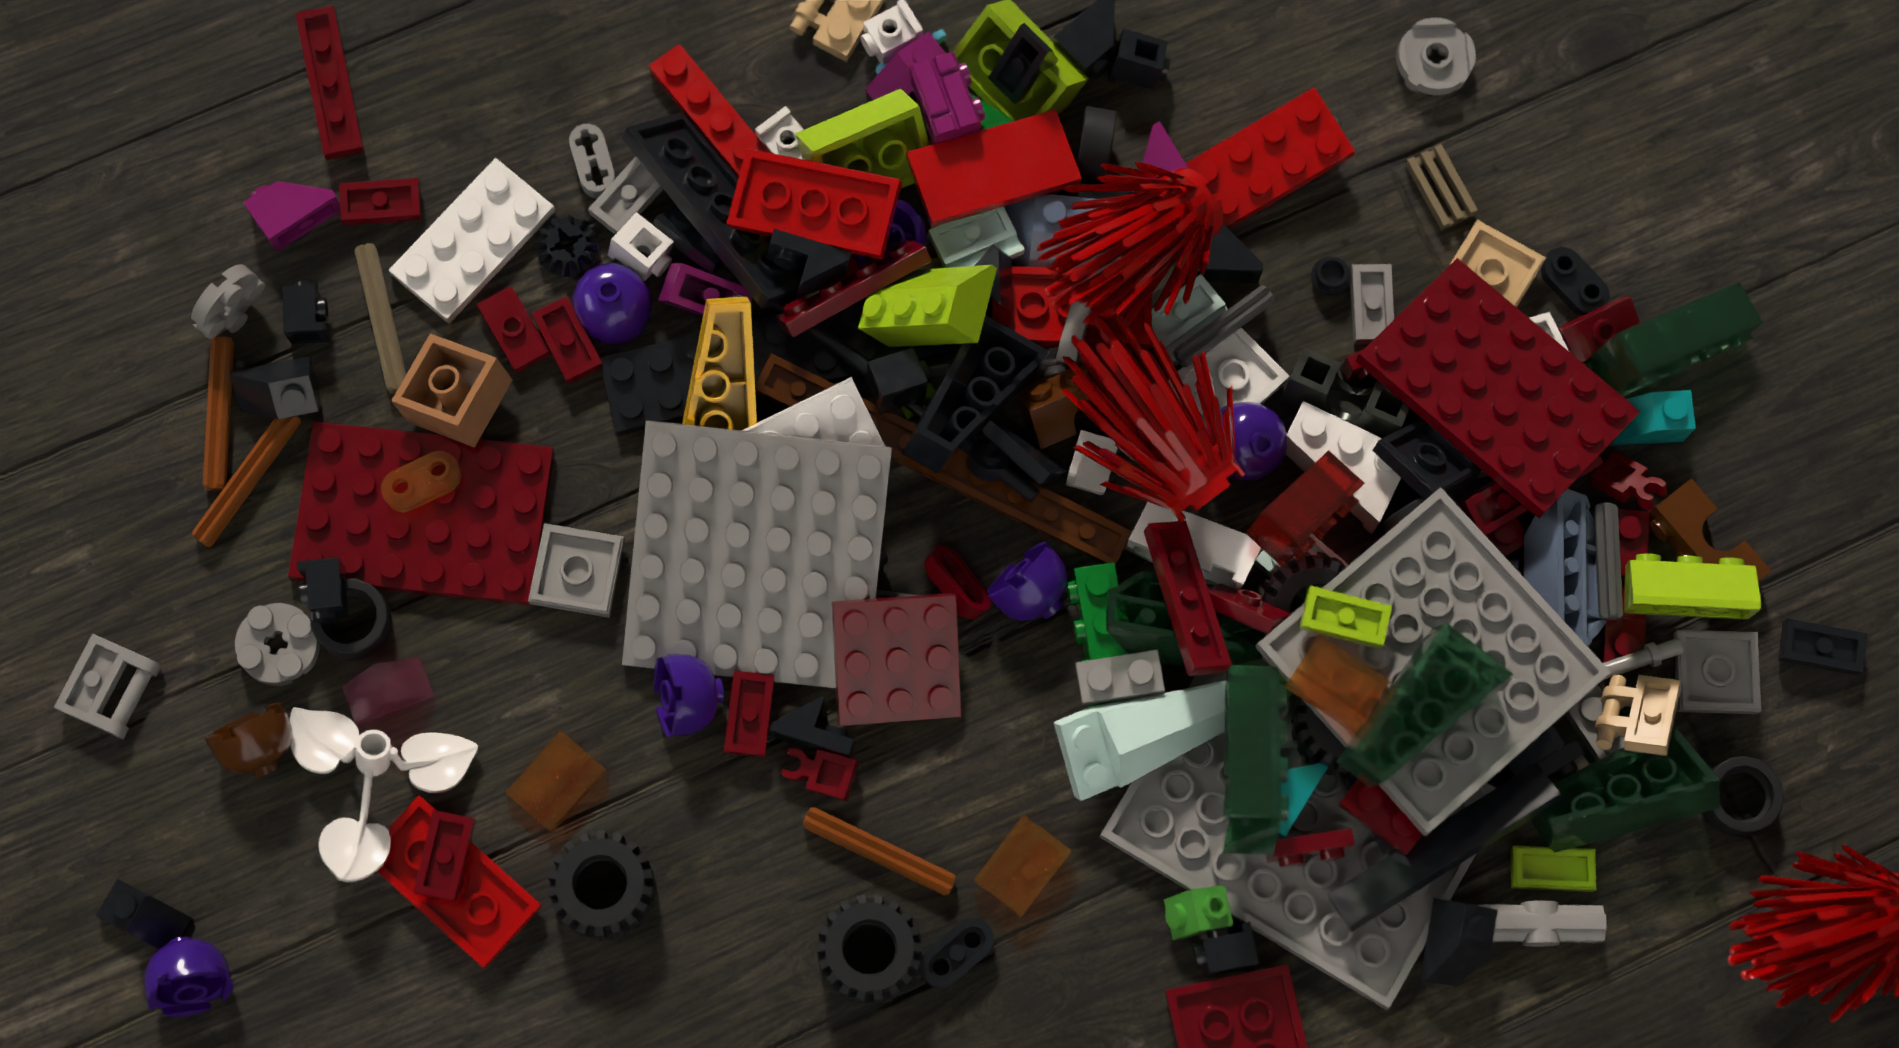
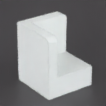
(1086, 473)

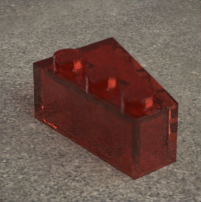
(1306, 510)

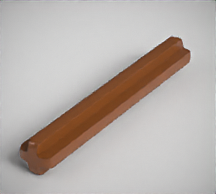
(218, 414)
(244, 480)
(879, 851)

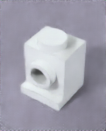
(885, 44)
(777, 130)
(638, 237)

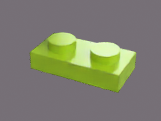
(1345, 617)

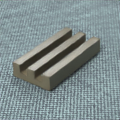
(1426, 158)

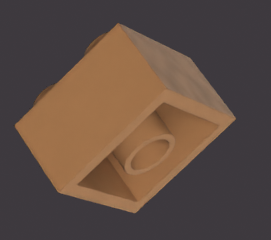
(452, 390)

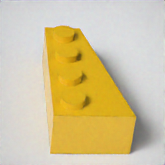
(723, 368)

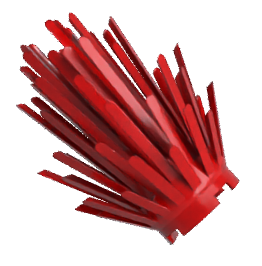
(1161, 223)
(1155, 428)
(1851, 931)

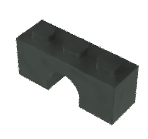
(1318, 383)

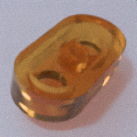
(421, 483)

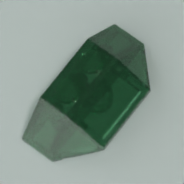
(1142, 623)

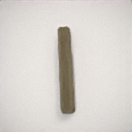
(380, 316)

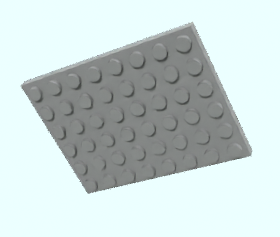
(1178, 829)

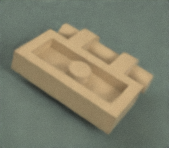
(840, 29)
(1650, 718)

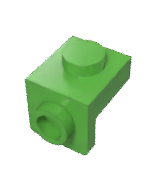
(1198, 911)

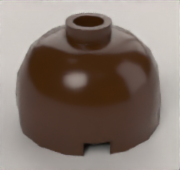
(252, 741)

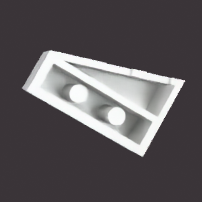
(1318, 431)
(1221, 551)

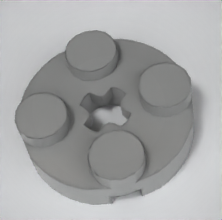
(1450, 42)
(225, 306)
(264, 624)

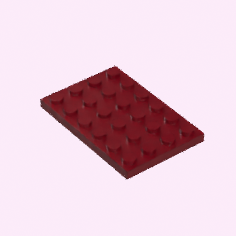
(1497, 387)
(461, 545)

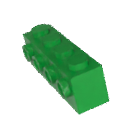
(1088, 593)

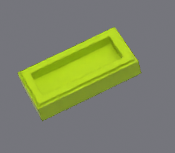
(1544, 870)

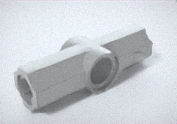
(1549, 923)

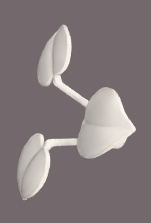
(325, 737)

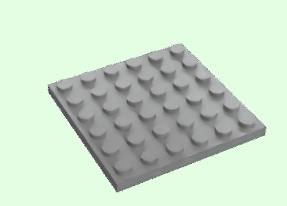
(750, 547)
(1438, 572)

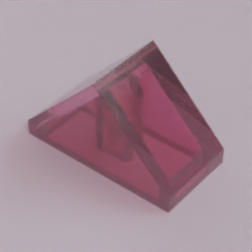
(386, 689)

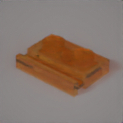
(1337, 684)
(556, 782)
(1022, 866)

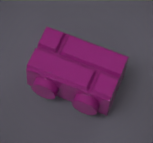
(945, 98)

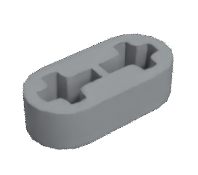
(584, 163)
(1073, 326)

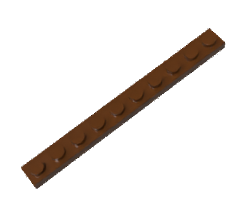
(1047, 514)

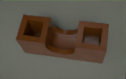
(1048, 411)
(1681, 521)

